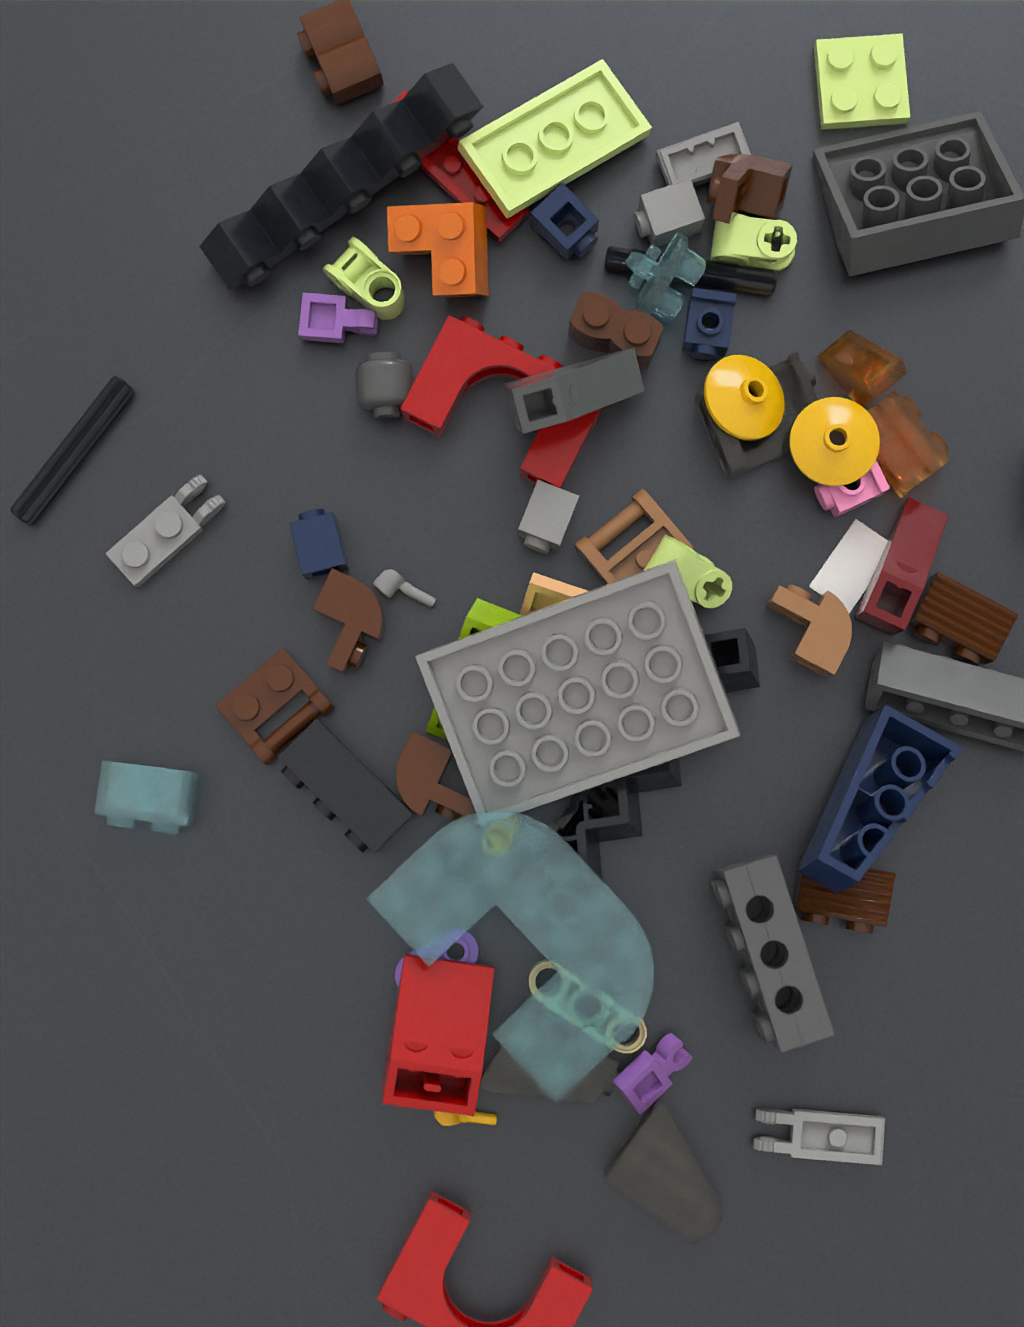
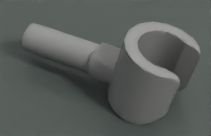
(390, 582)

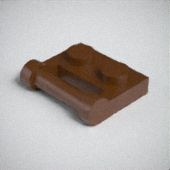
(264, 696)

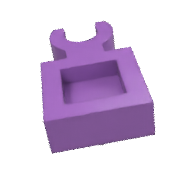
(648, 1074)

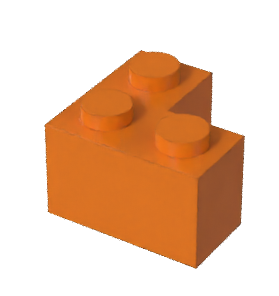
(455, 239)

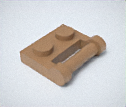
(638, 552)

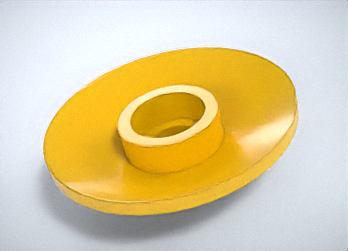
(733, 405)
(822, 459)

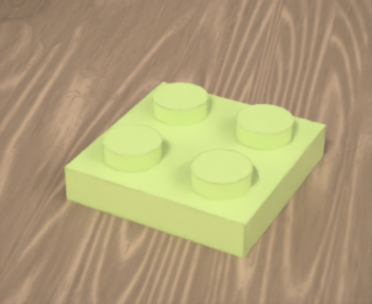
(861, 81)

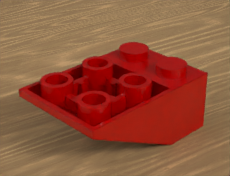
(438, 1036)

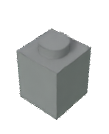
(669, 211)
(547, 517)

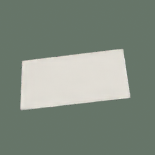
(851, 565)

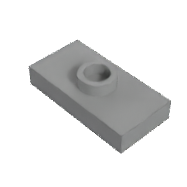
(696, 156)

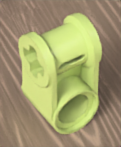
(750, 240)
(362, 275)
(703, 580)

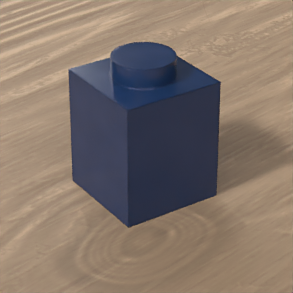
(318, 544)

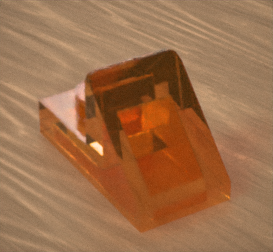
(861, 367)

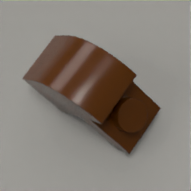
(747, 185)
(358, 610)
(419, 778)

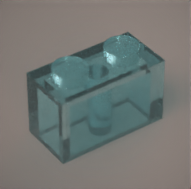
(146, 794)

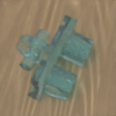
(675, 262)

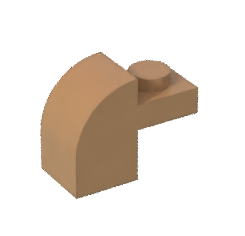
(825, 630)

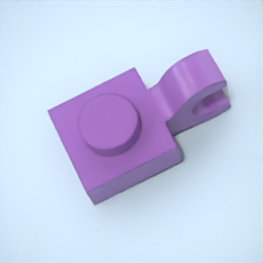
(328, 317)

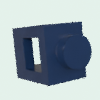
(565, 209)
(714, 306)

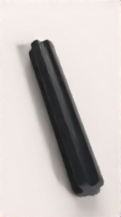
(716, 273)
(72, 450)

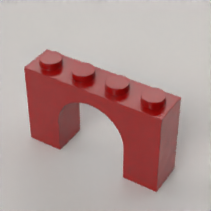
(468, 355)
(418, 1287)

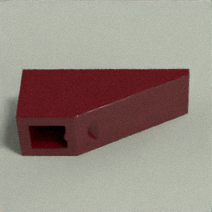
(903, 568)

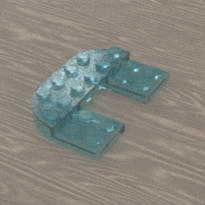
(563, 911)

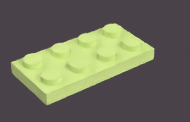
(554, 138)

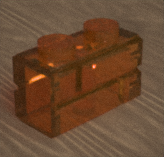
(906, 448)

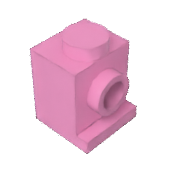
(842, 500)

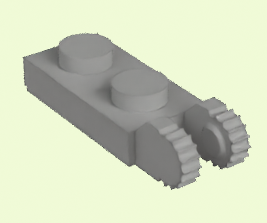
(163, 533)
(825, 1135)

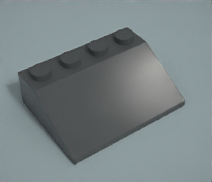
(918, 193)

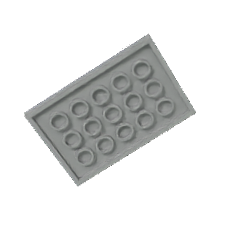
(579, 692)

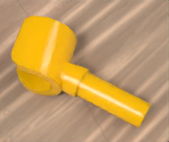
(450, 1119)

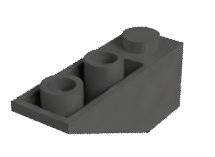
(573, 390)

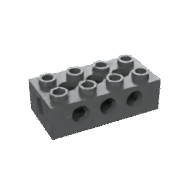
(804, 1014)

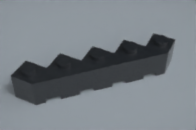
(342, 177)
(613, 808)

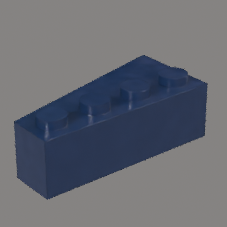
(875, 794)

